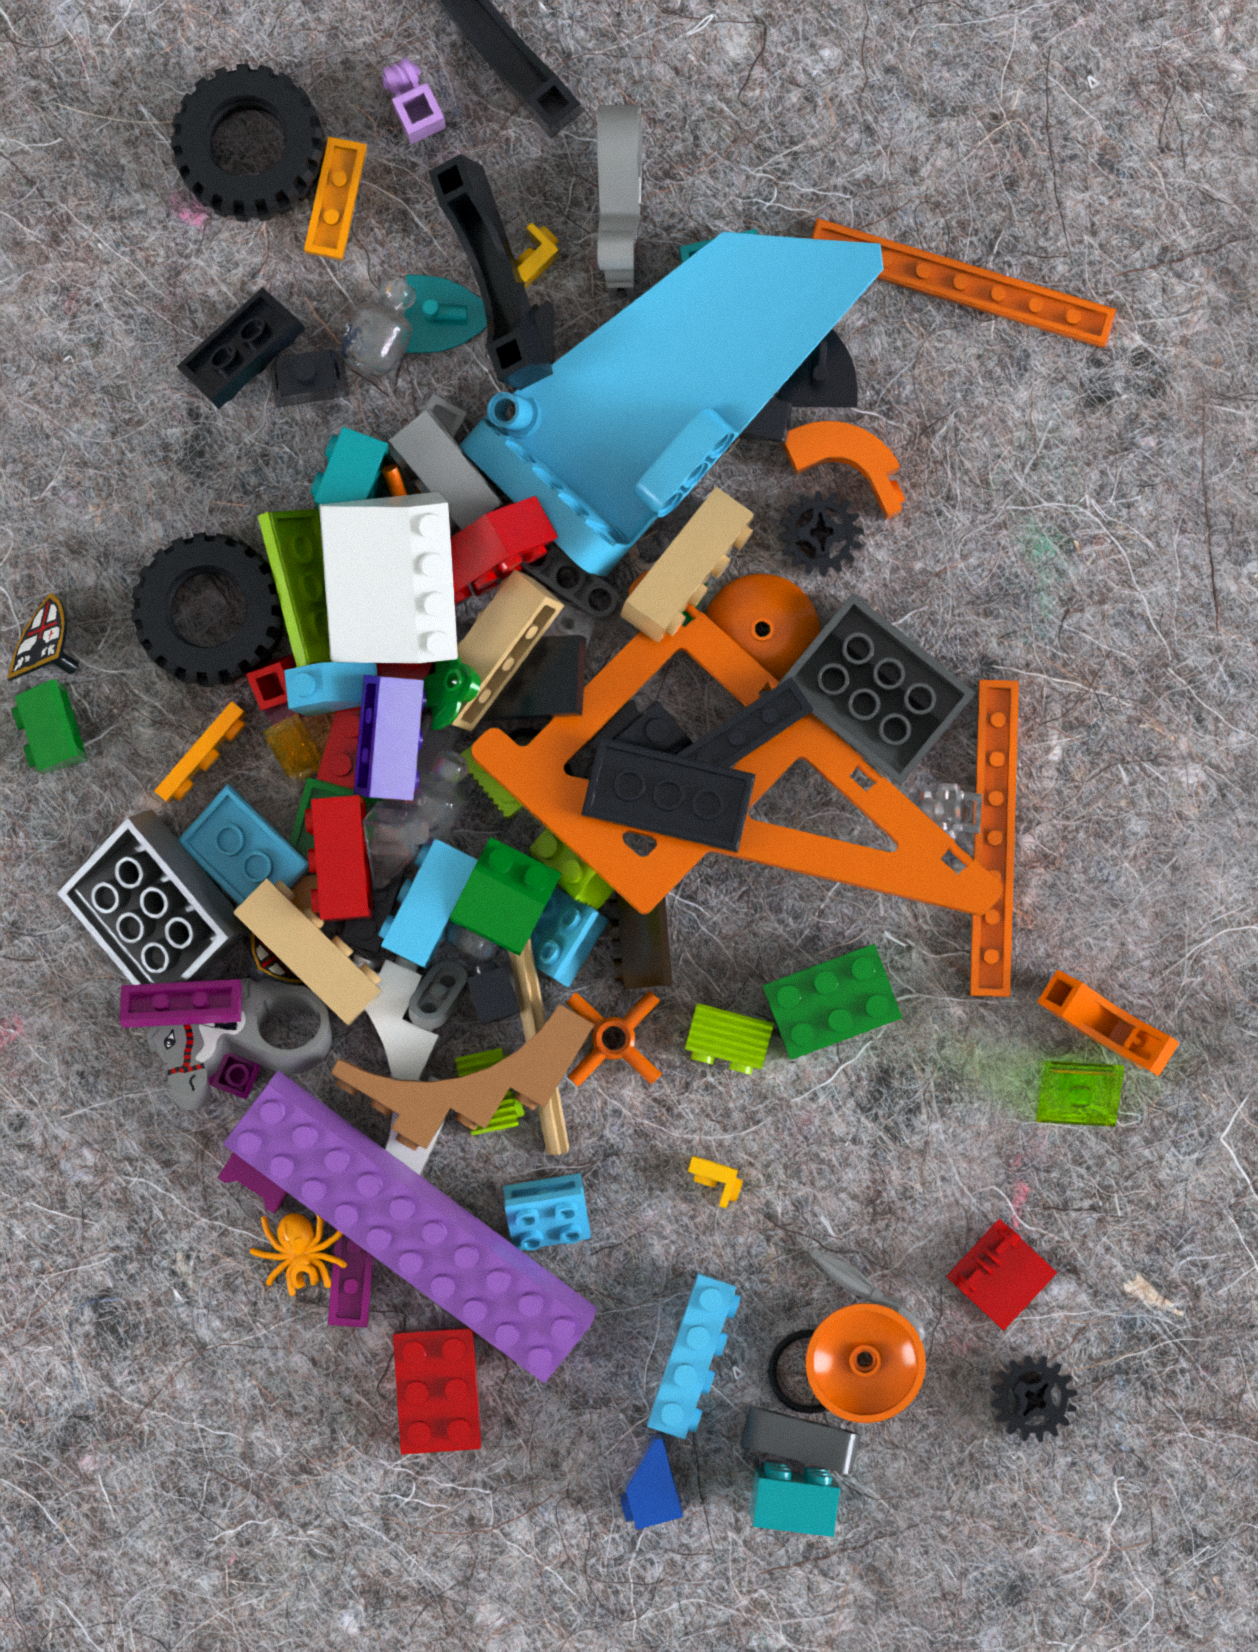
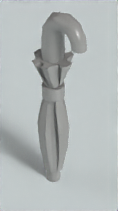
(855, 1282)

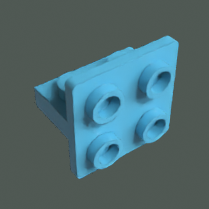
(565, 936)
(546, 1212)

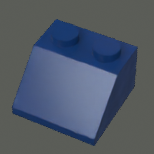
(651, 1488)

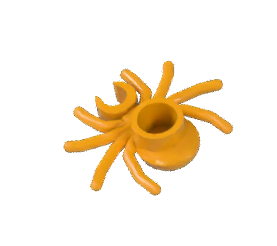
(299, 1250)

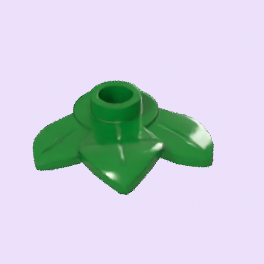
(447, 690)

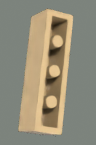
(687, 565)
(503, 639)
(308, 951)

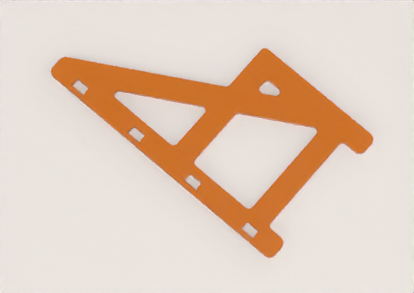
(538, 781)

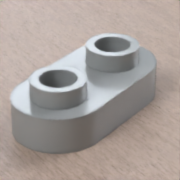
(435, 997)

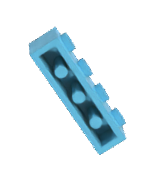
(691, 1355)

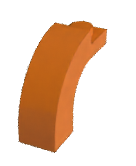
(851, 445)
(1107, 1023)

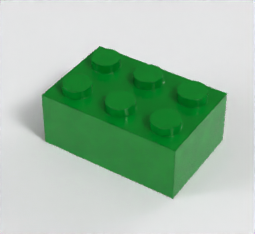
(831, 1002)

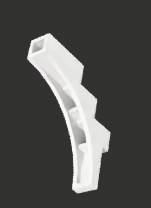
(405, 1044)

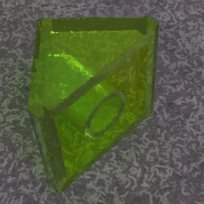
(1078, 1093)

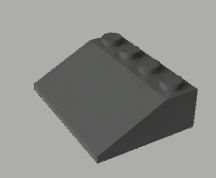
(878, 688)
(152, 905)

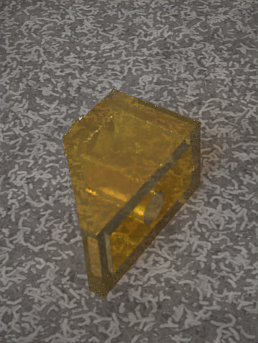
(294, 747)

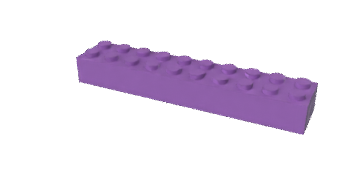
(411, 1226)

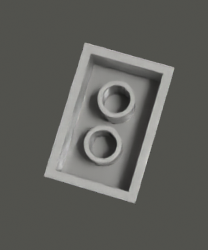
(444, 469)

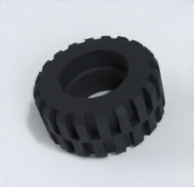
(239, 92)
(170, 572)

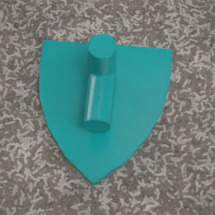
(442, 315)

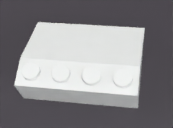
(389, 579)

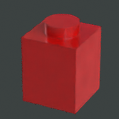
(269, 681)

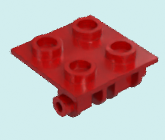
(1001, 1274)

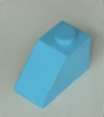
(326, 686)

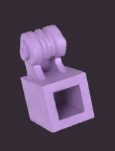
(412, 103)

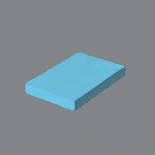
(241, 847)

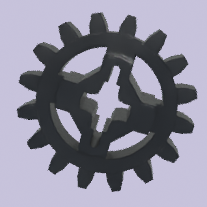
(838, 532)
(1021, 1412)

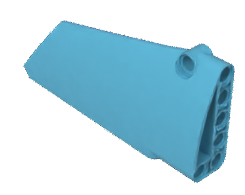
(666, 387)

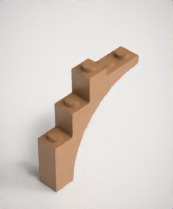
(424, 1105)

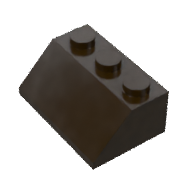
(643, 945)

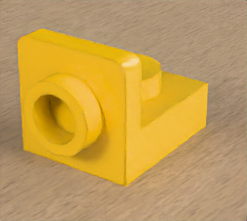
(535, 262)
(710, 1172)

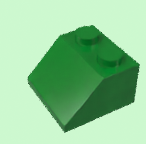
(50, 727)
(505, 896)

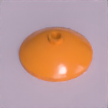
(768, 601)
(871, 1390)

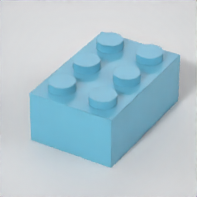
(427, 903)

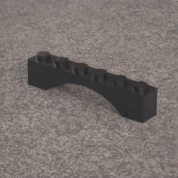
(515, 63)
(511, 326)

